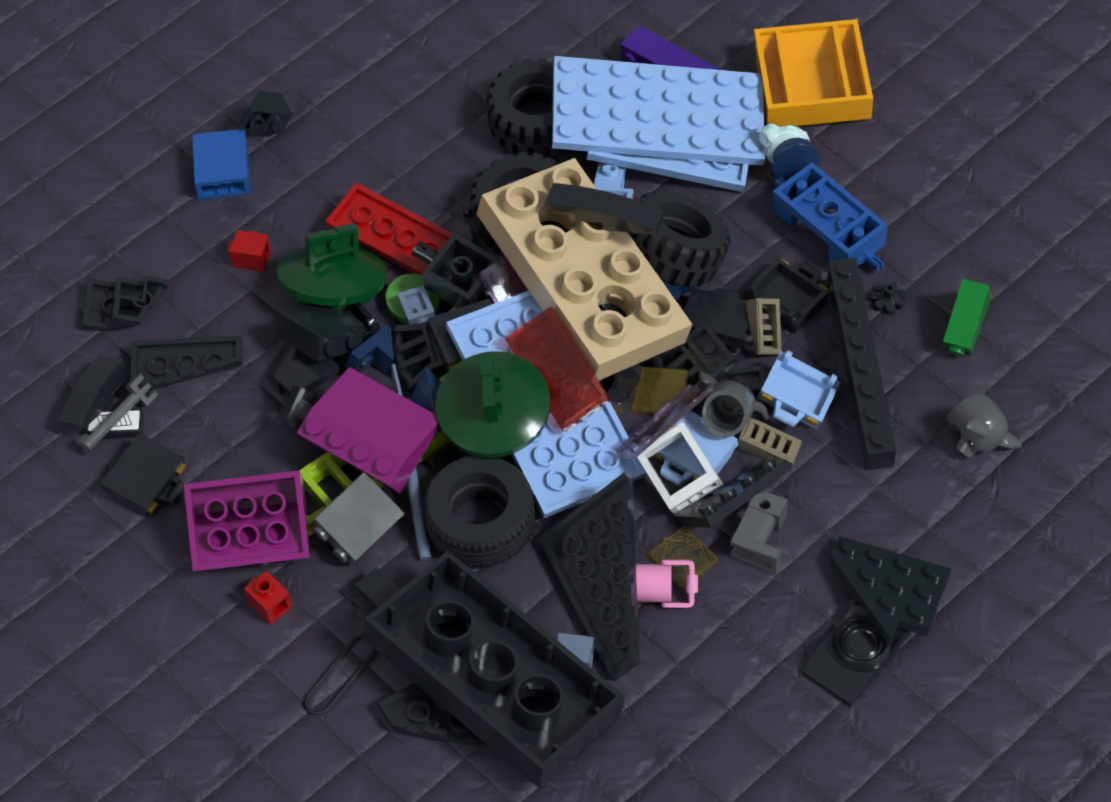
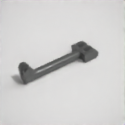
(137, 395)

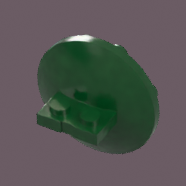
(331, 269)
(492, 404)

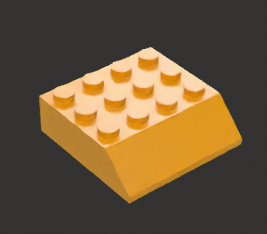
(813, 73)

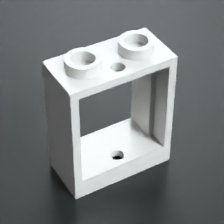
(694, 490)

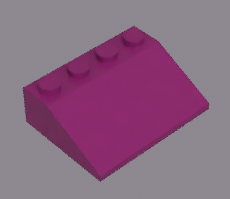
(370, 428)
(247, 520)

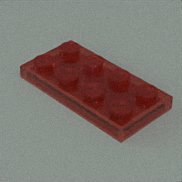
(569, 377)

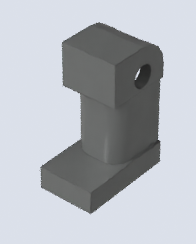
(756, 529)

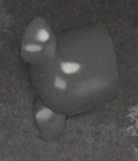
(729, 407)
(981, 426)

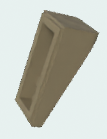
(773, 325)
(772, 434)

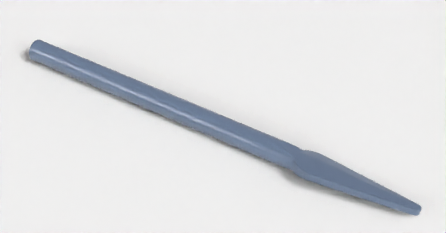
(415, 496)

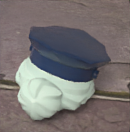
(788, 149)

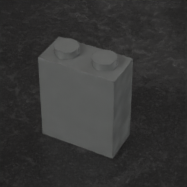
(356, 519)

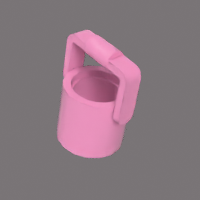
(655, 583)

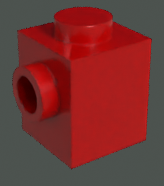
(249, 250)
(268, 597)

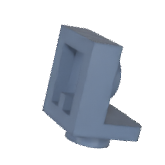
(416, 305)

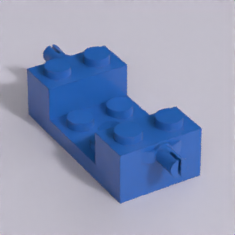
(848, 232)

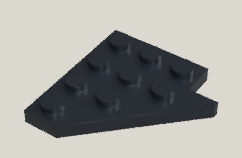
(890, 586)

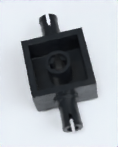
(455, 270)

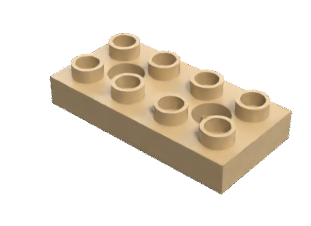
(582, 271)

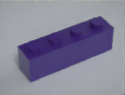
(649, 48)

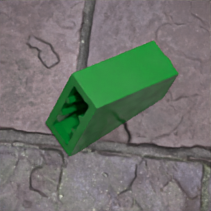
(967, 317)

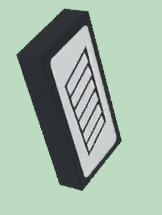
(127, 427)

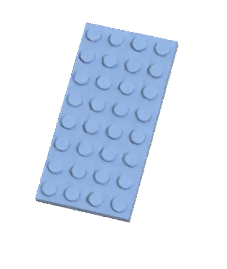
(657, 110)
(557, 464)

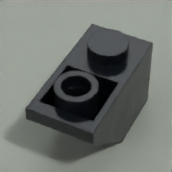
(266, 113)

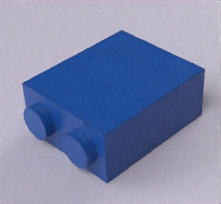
(221, 164)

